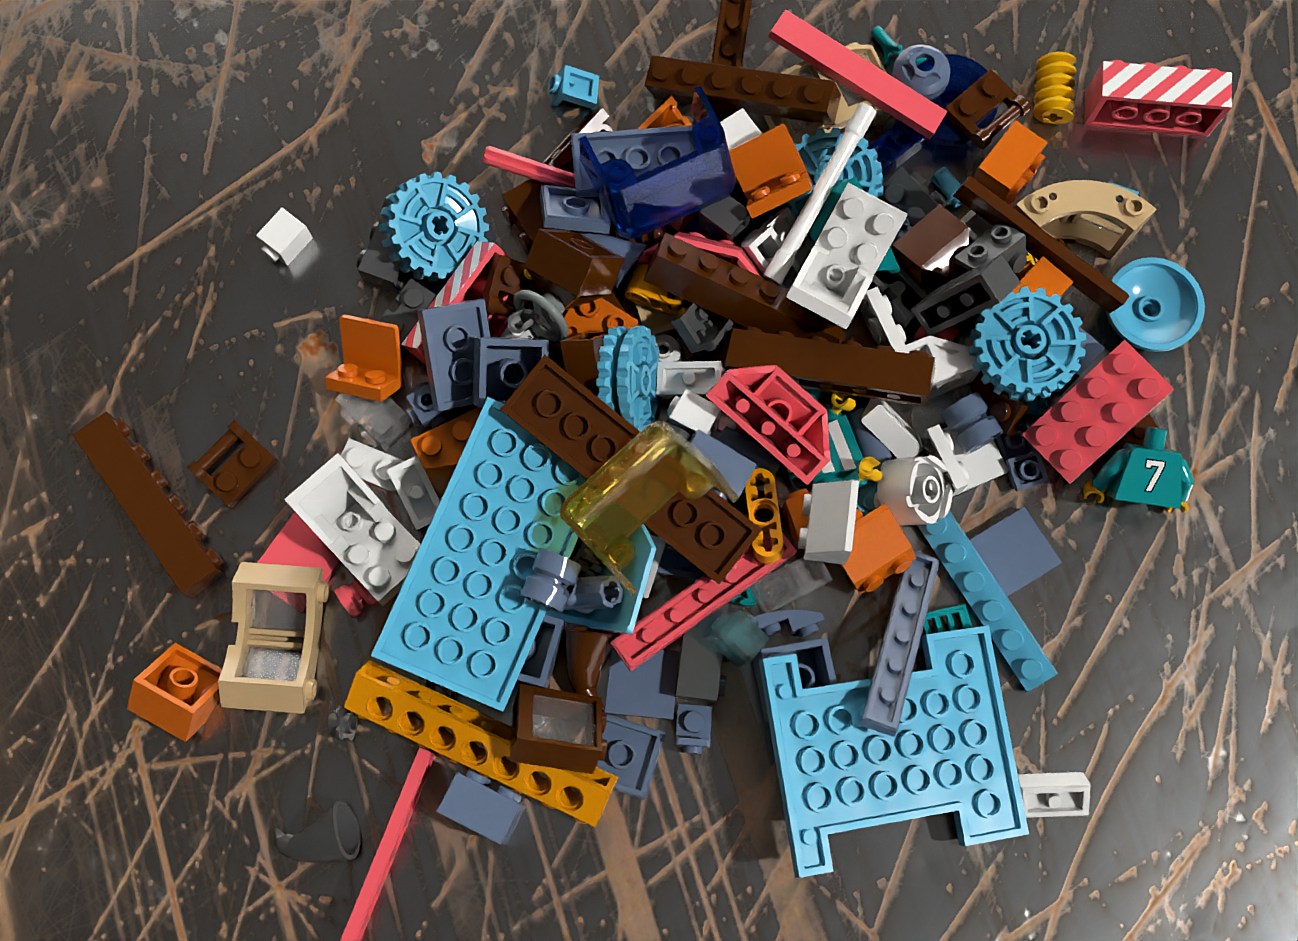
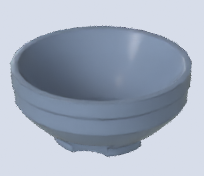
(927, 83)

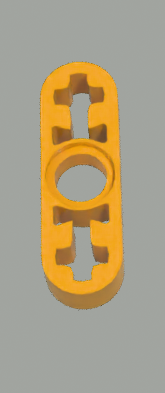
(774, 525)

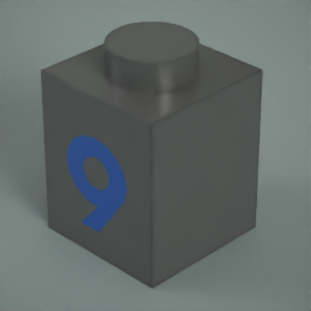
(724, 219)

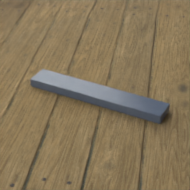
(899, 646)

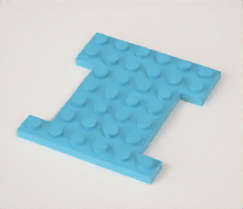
(945, 757)

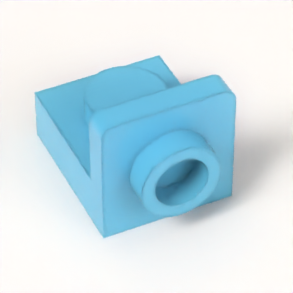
(574, 86)

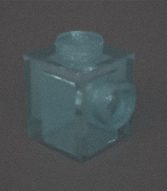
(738, 636)

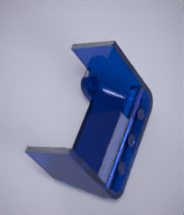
(671, 190)

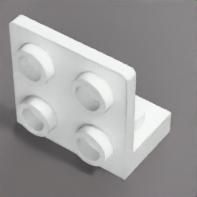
(963, 469)

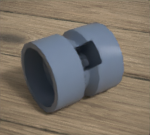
(971, 423)
(551, 580)

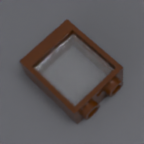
(557, 729)

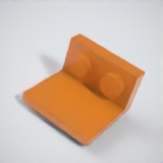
(770, 170)
(593, 317)
(370, 359)

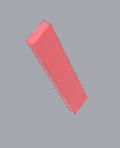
(857, 74)
(693, 606)
(388, 846)

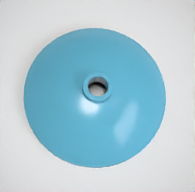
(1171, 297)

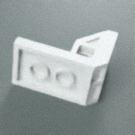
(846, 256)
(952, 359)
(356, 527)

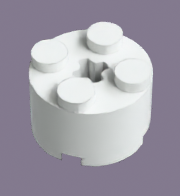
(914, 490)

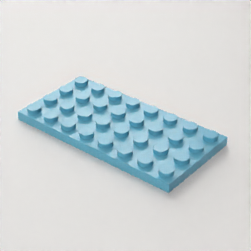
(462, 600)

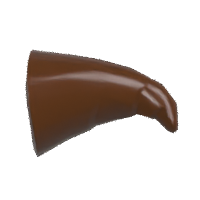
(585, 654)

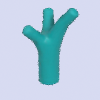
(888, 45)

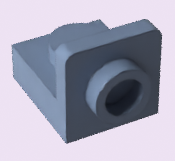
(693, 728)

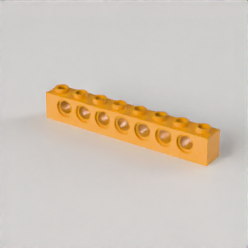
(468, 726)

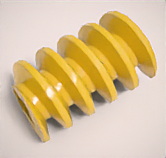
(1054, 88)

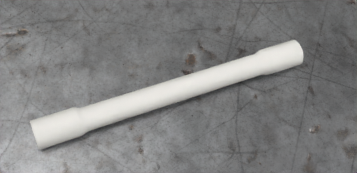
(853, 134)

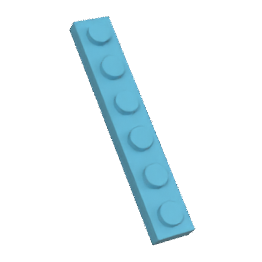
(989, 601)

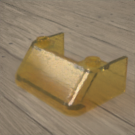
(634, 489)

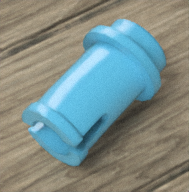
(947, 185)

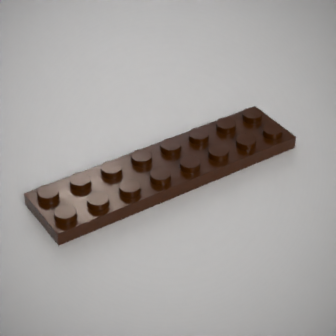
(590, 433)

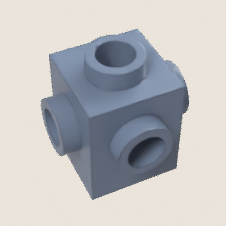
(422, 413)

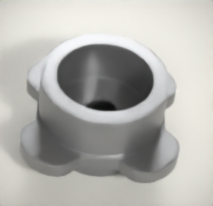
(342, 724)

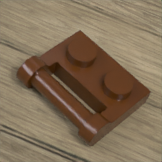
(982, 100)
(508, 277)
(240, 471)

